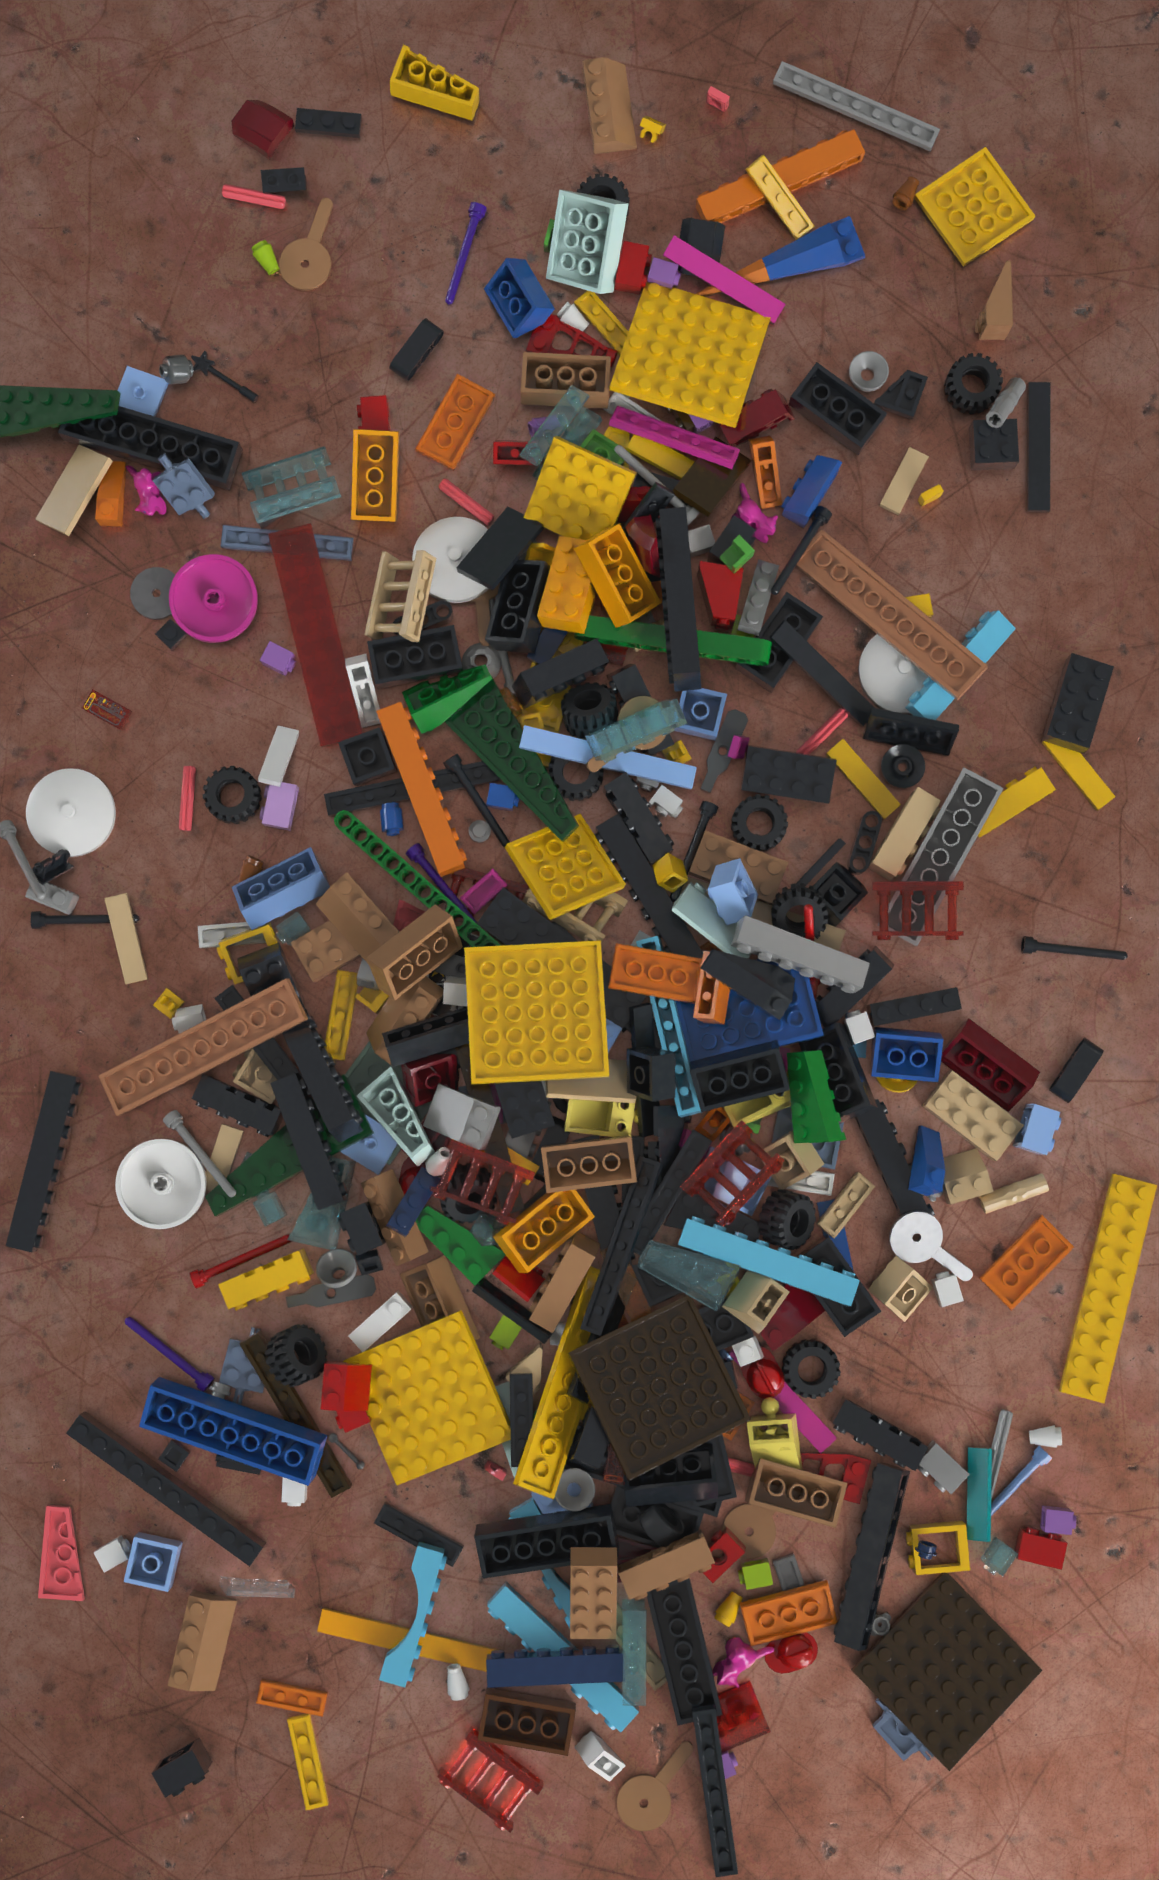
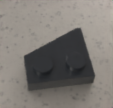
(903, 394)

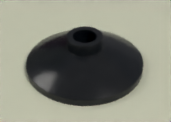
(910, 758)

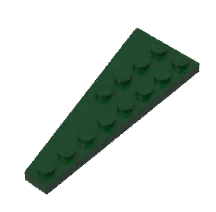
(33, 408)
(495, 737)
(276, 1163)

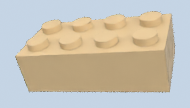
(904, 833)
(972, 1115)

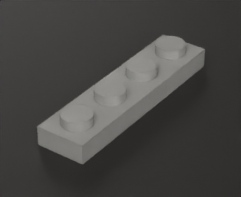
(758, 597)

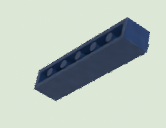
(554, 1667)

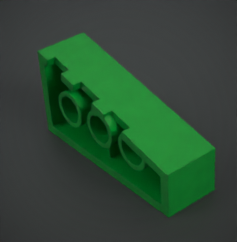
(811, 1099)
(458, 1244)

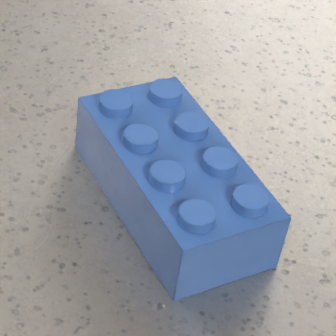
(281, 888)

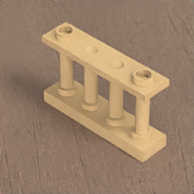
(416, 599)
(611, 903)

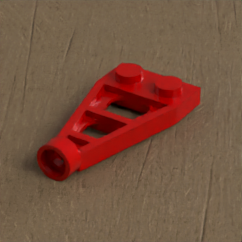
(543, 337)
(854, 1474)

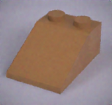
(997, 314)

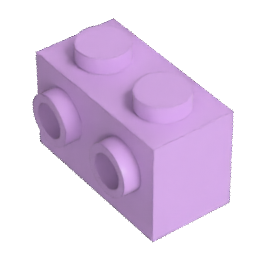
(279, 806)

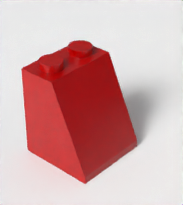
(720, 593)

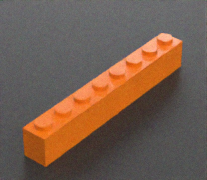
(795, 172)
(421, 790)

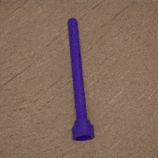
(476, 213)
(417, 854)
(201, 1379)

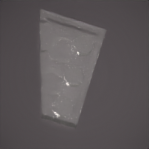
(256, 1587)

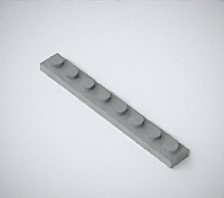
(856, 106)

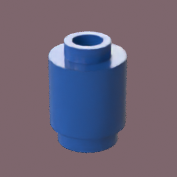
(391, 819)

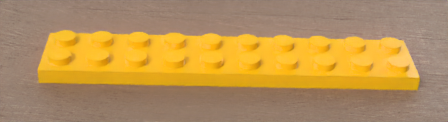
(1108, 1288)
(557, 1412)

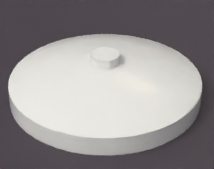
(450, 543)
(888, 676)
(70, 812)
(160, 1183)

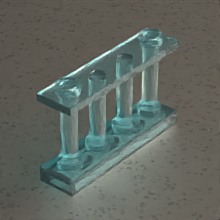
(559, 422)
(294, 499)
(634, 1652)

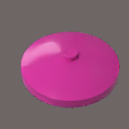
(213, 598)

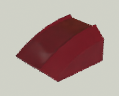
(261, 126)
(644, 543)
(425, 1074)

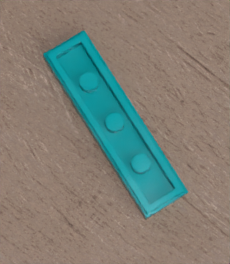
(979, 1494)

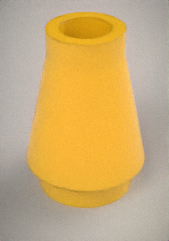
(728, 1610)

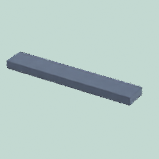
(258, 540)

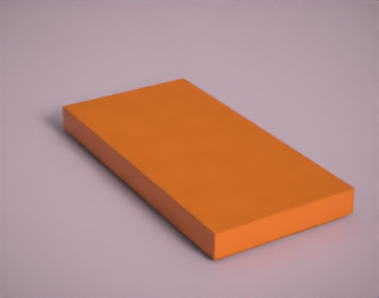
(455, 422)
(655, 973)
(1026, 1262)
(788, 1613)

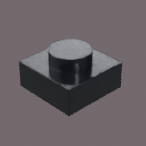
(170, 634)
(369, 1262)
(174, 1455)

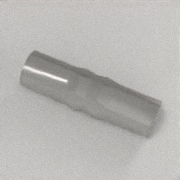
(1005, 402)

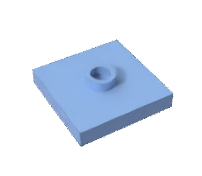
(141, 391)
(373, 1150)

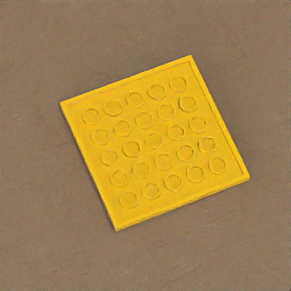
(690, 354)
(536, 1012)
(432, 1398)

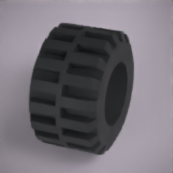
(606, 188)
(985, 371)
(588, 709)
(219, 781)
(570, 790)
(765, 805)
(794, 897)
(458, 1210)
(787, 1219)
(283, 1359)
(827, 1379)

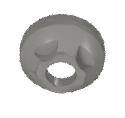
(868, 361)
(493, 663)
(333, 1261)
(587, 1490)

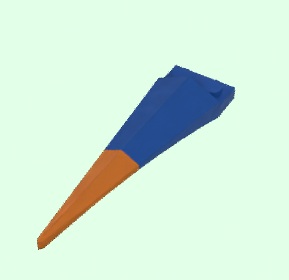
(822, 249)

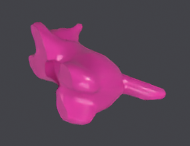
(148, 492)
(752, 515)
(739, 1657)

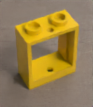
(224, 953)
(961, 1543)

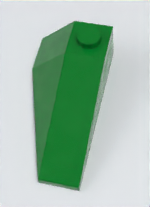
(435, 702)

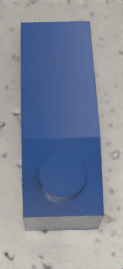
(928, 1163)

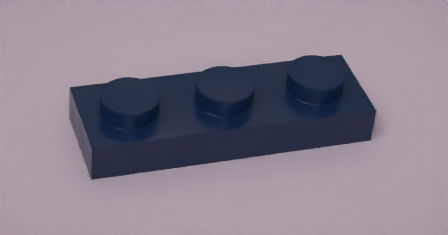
(412, 1202)

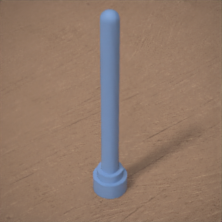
(1039, 1458)

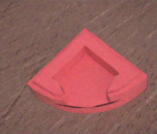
(495, 1470)

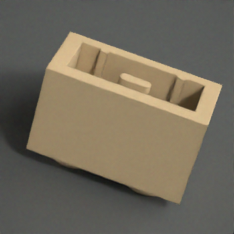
(755, 1300)

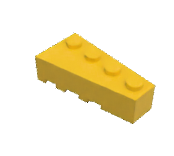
(432, 86)
(1018, 797)
(265, 1279)

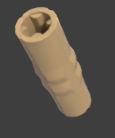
(1014, 1193)

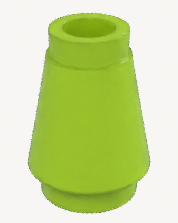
(265, 256)

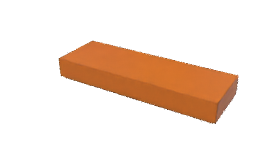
(292, 1697)

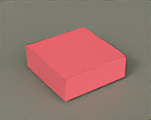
(717, 99)

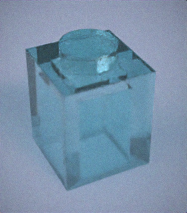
(292, 928)
(269, 1207)
(485, 1228)
(998, 1557)

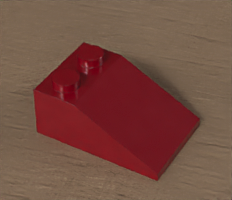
(791, 1317)

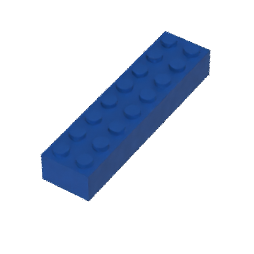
(233, 1431)

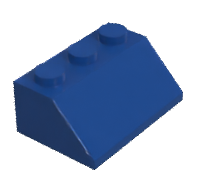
(518, 297)
(810, 489)
(906, 1054)

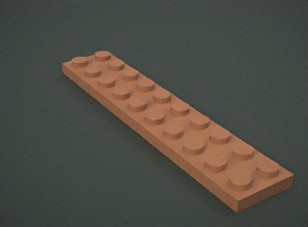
(891, 615)
(203, 1047)

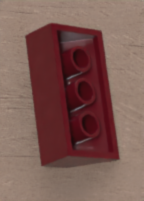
(989, 1065)

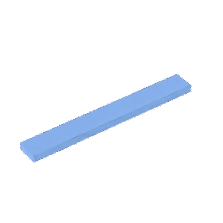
(631, 762)

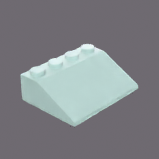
(586, 241)
(701, 913)

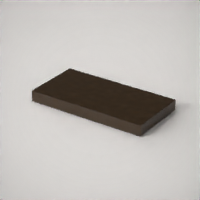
(709, 482)

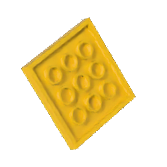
(974, 206)
(578, 491)
(565, 872)

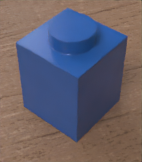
(501, 797)

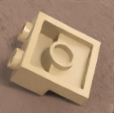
(255, 1077)

